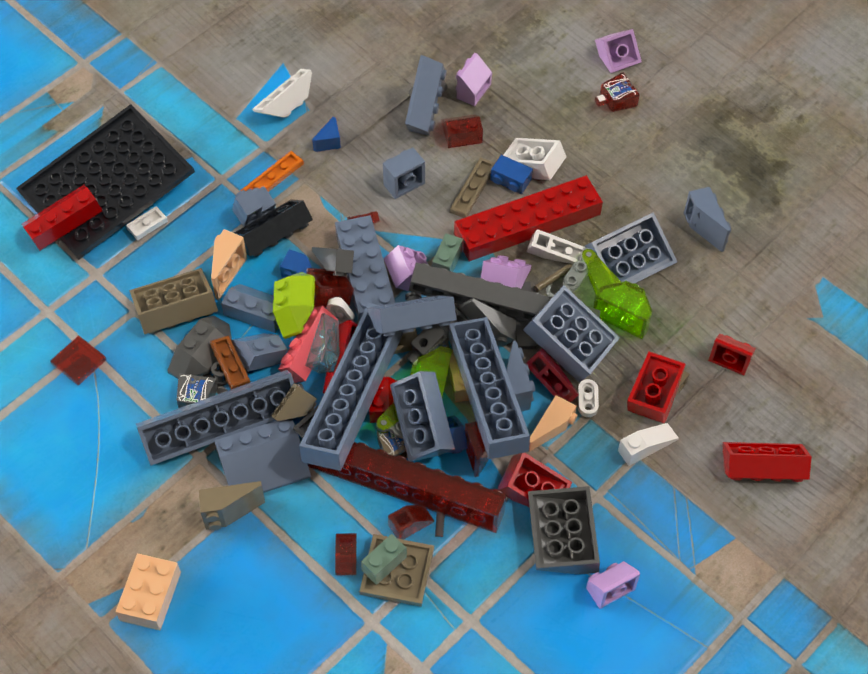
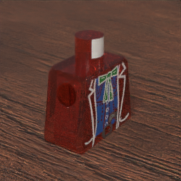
(618, 94)

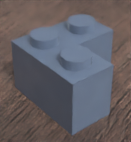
(252, 204)

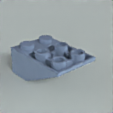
(707, 217)
(519, 379)

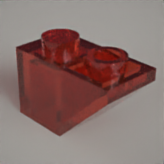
(409, 520)

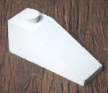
(554, 248)
(646, 442)

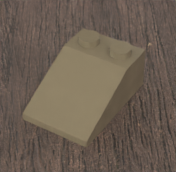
(229, 503)

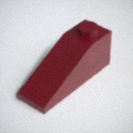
(551, 376)

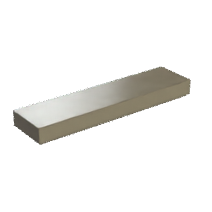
(472, 188)

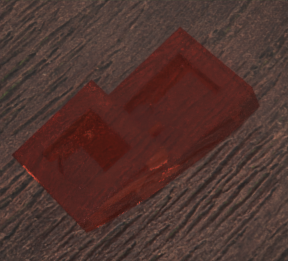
(346, 554)

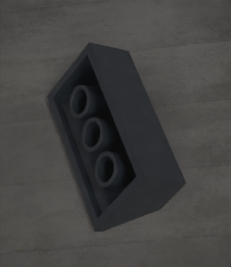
(274, 226)

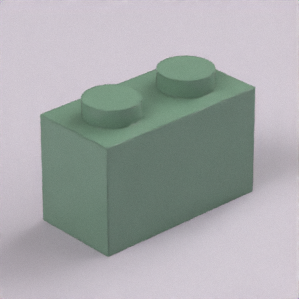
(448, 252)
(384, 559)

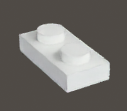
(146, 223)

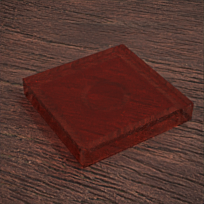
(78, 360)

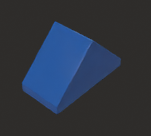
(328, 137)

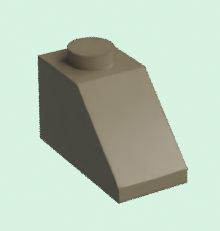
(295, 404)

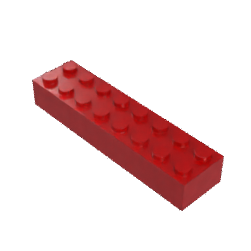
(519, 219)

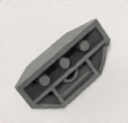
(194, 352)

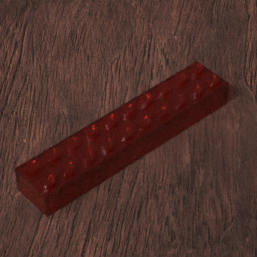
(422, 485)

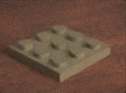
(407, 580)

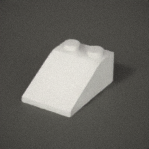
(539, 154)

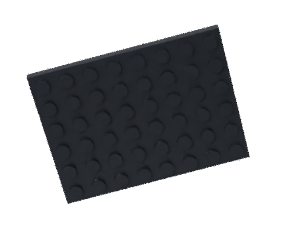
(123, 167)

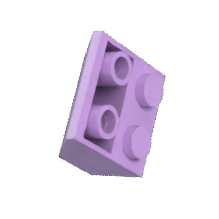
(473, 80)
(401, 265)
(505, 271)

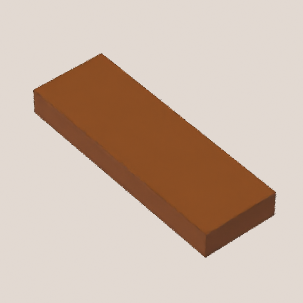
(229, 362)

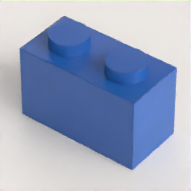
(511, 174)

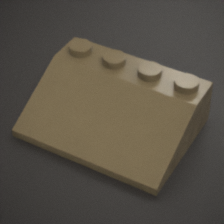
(173, 301)

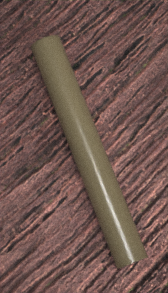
(550, 279)

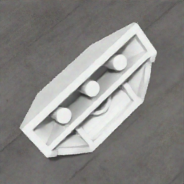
(286, 96)

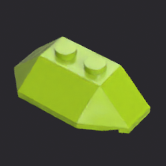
(293, 302)

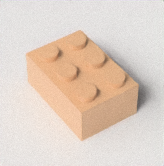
(148, 592)

